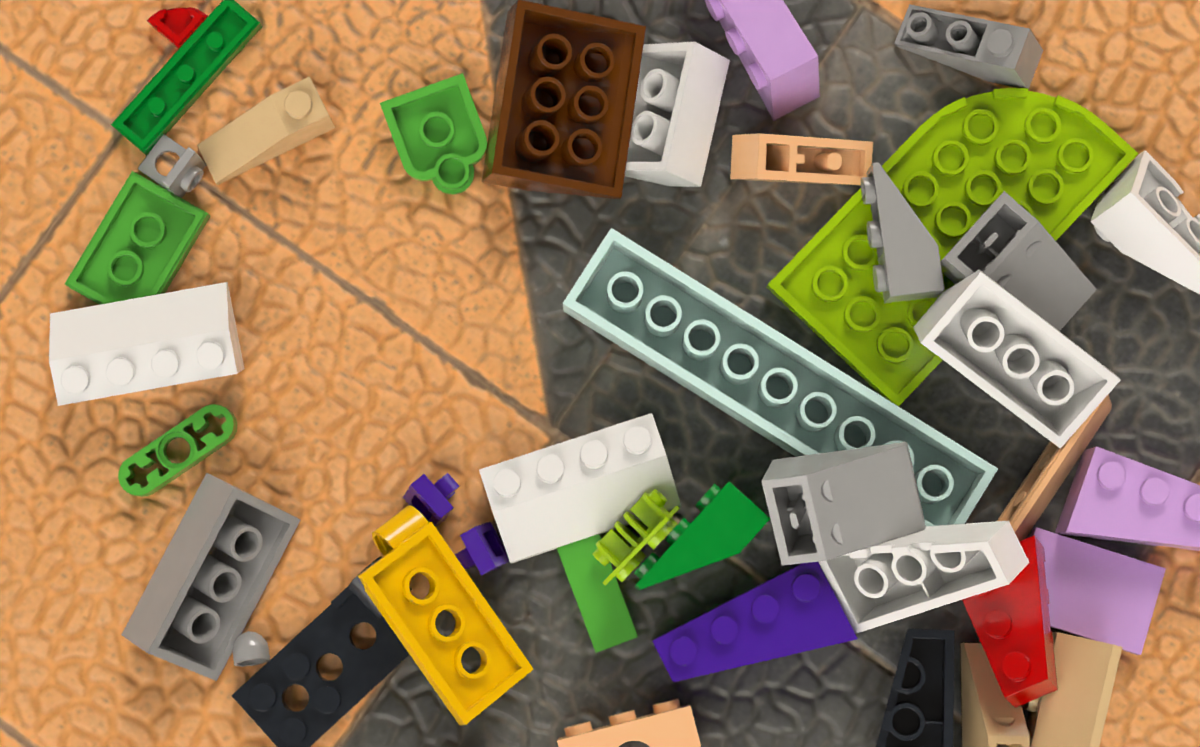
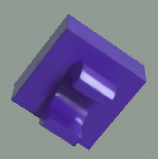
(432, 498)
(482, 549)

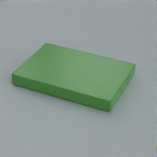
(137, 244)

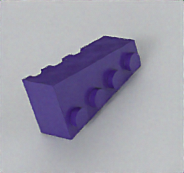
(767, 622)

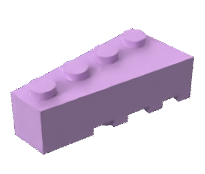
(771, 50)

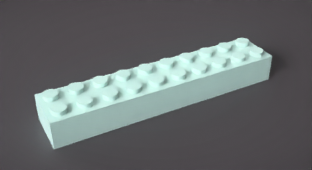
(762, 373)

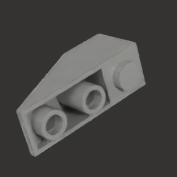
(972, 45)
(905, 249)

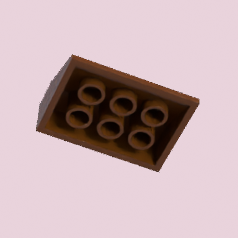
(563, 102)

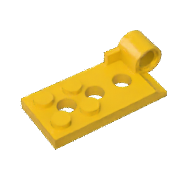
(413, 547)

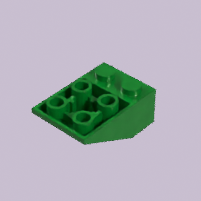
(719, 532)

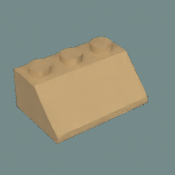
(1080, 705)

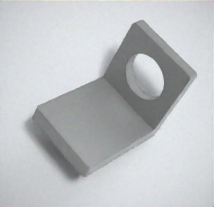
(184, 174)

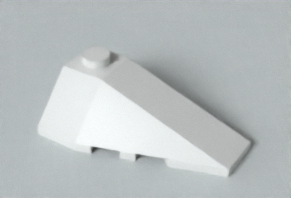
(1150, 222)

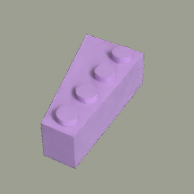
(1130, 503)

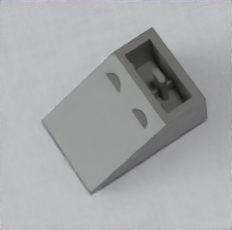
(1022, 259)
(841, 501)

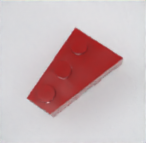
(1017, 630)

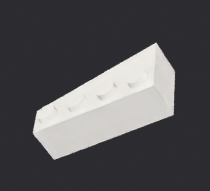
(923, 571)

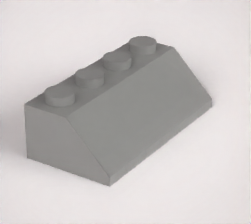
(210, 578)

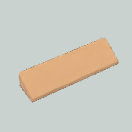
(1050, 473)

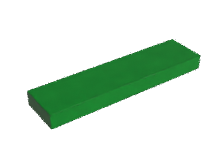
(187, 75)

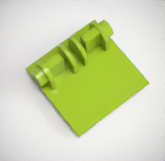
(619, 552)

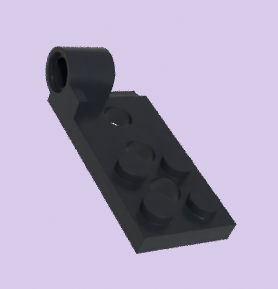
(298, 664)

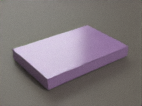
(1099, 591)

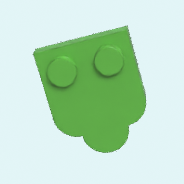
(438, 133)

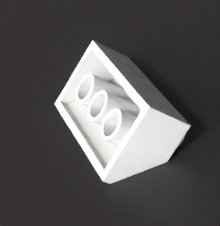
(143, 343)
(1015, 356)
(577, 487)

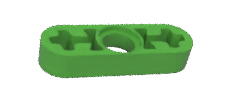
(156, 478)

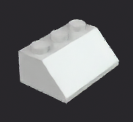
(675, 113)

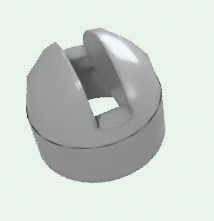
(250, 650)

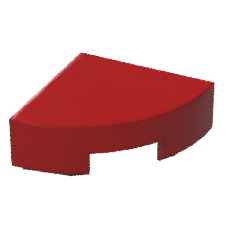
(177, 23)

